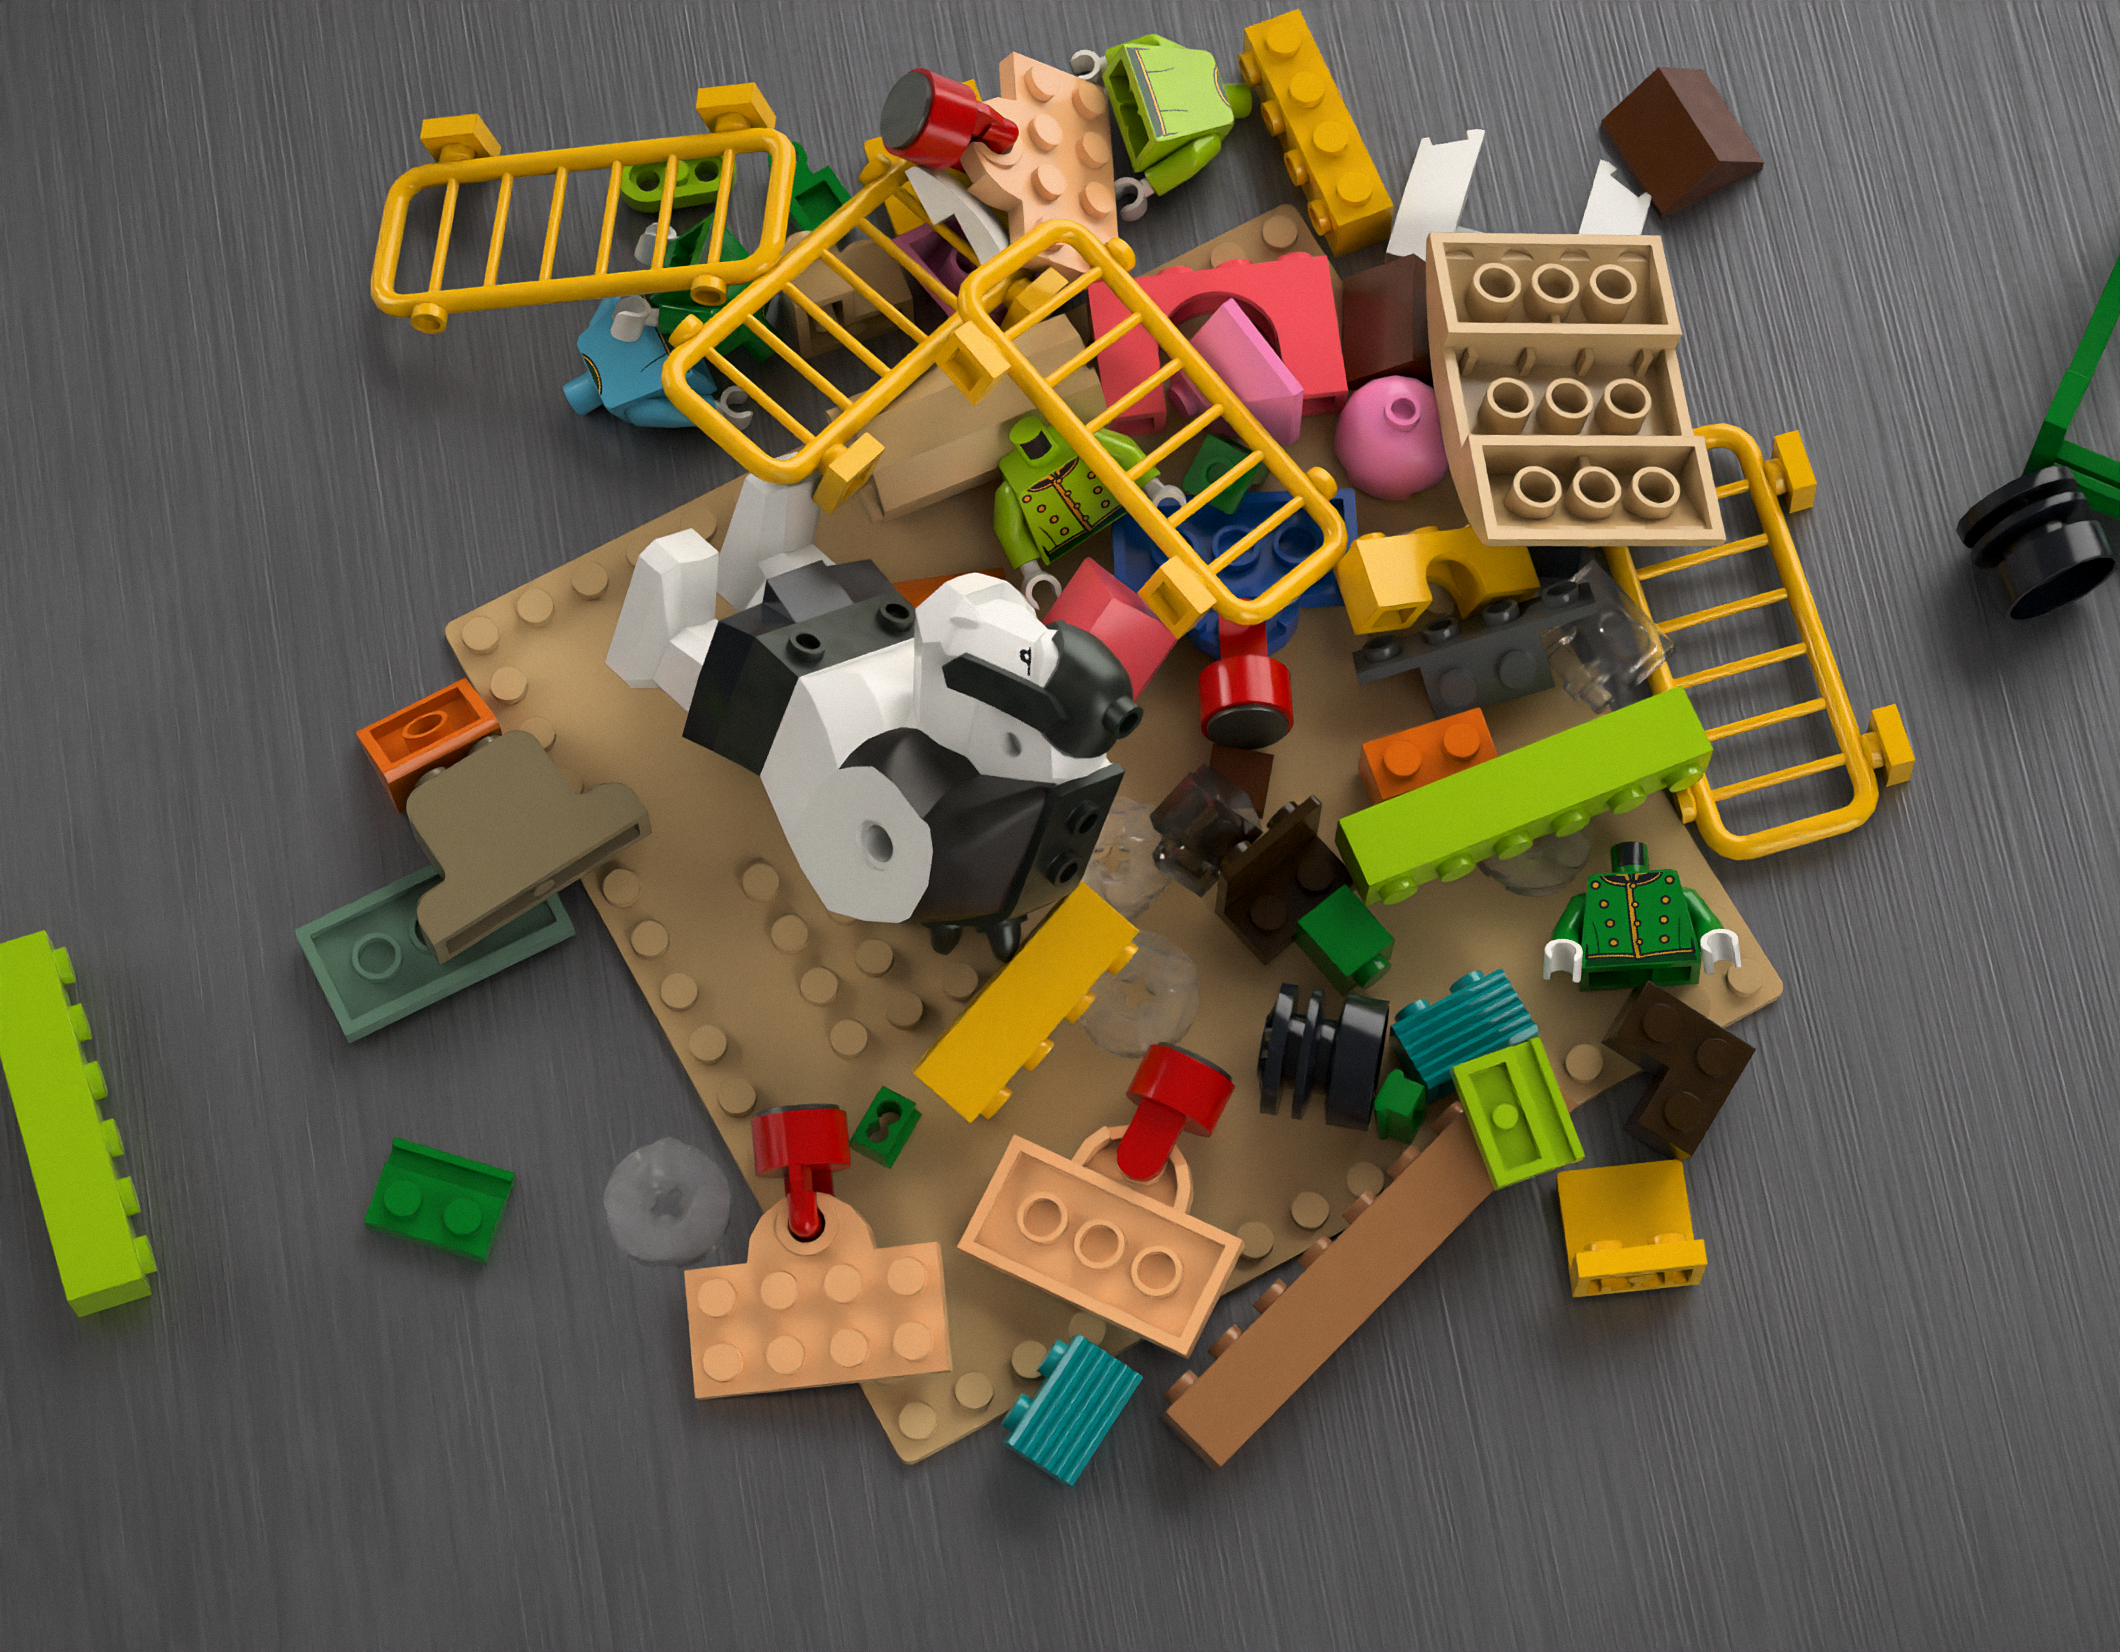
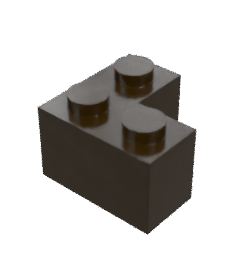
(1691, 1066)

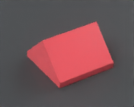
(1117, 617)

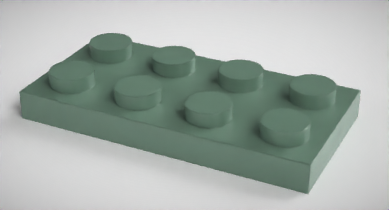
(380, 968)

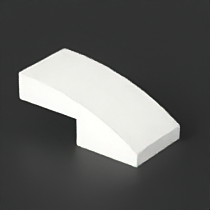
(947, 199)

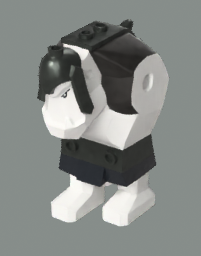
(912, 753)

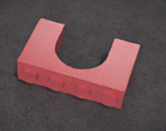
(1282, 298)

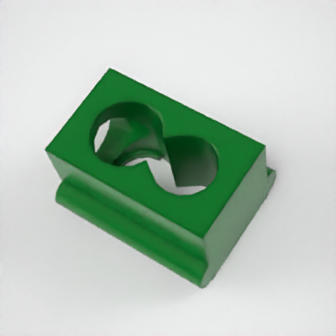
(1395, 1107)
(887, 1151)

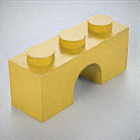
(1388, 576)

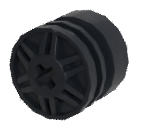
(2038, 544)
(1323, 1056)

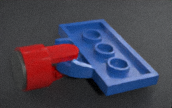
(1245, 693)

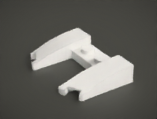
(1442, 182)

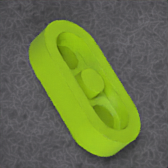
(688, 190)

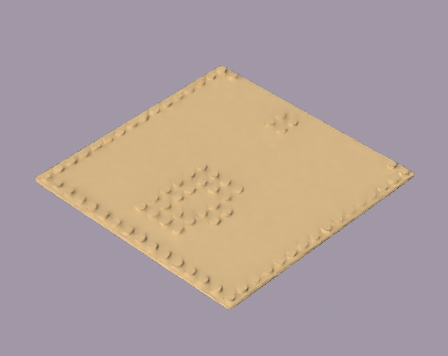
(815, 1006)

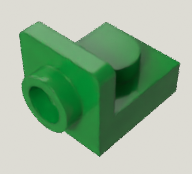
(1212, 461)

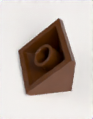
(1679, 139)
(1386, 323)

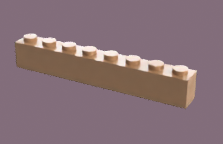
(1334, 1294)

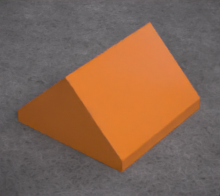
(425, 737)

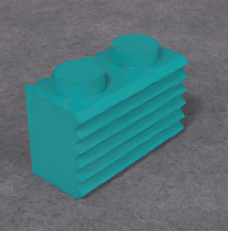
(1469, 1023)
(1070, 1409)

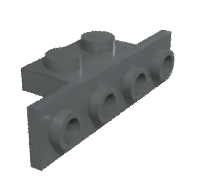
(1481, 656)

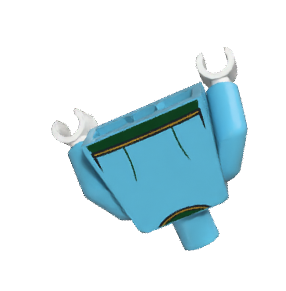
(629, 377)

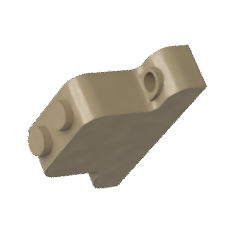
(509, 837)

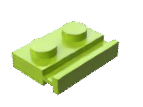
(1517, 1113)

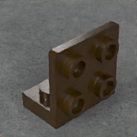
(1278, 880)

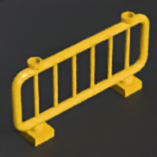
(470, 154)
(842, 467)
(1185, 585)
(1886, 740)

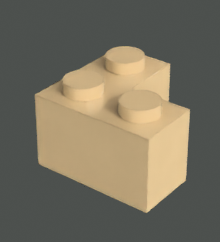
(842, 300)

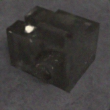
(1200, 826)

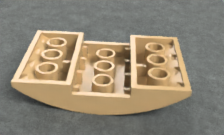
(1565, 391)

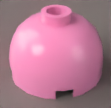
(1391, 438)

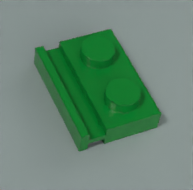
(440, 1200)

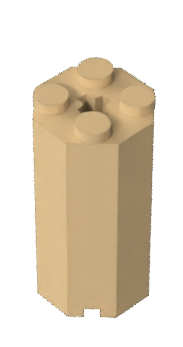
(947, 445)

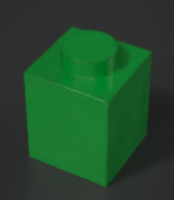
(1345, 941)

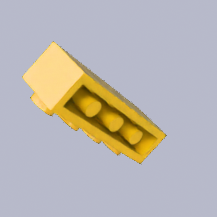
(1316, 133)
(1024, 1003)

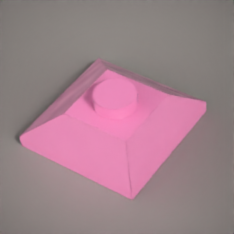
(1249, 369)

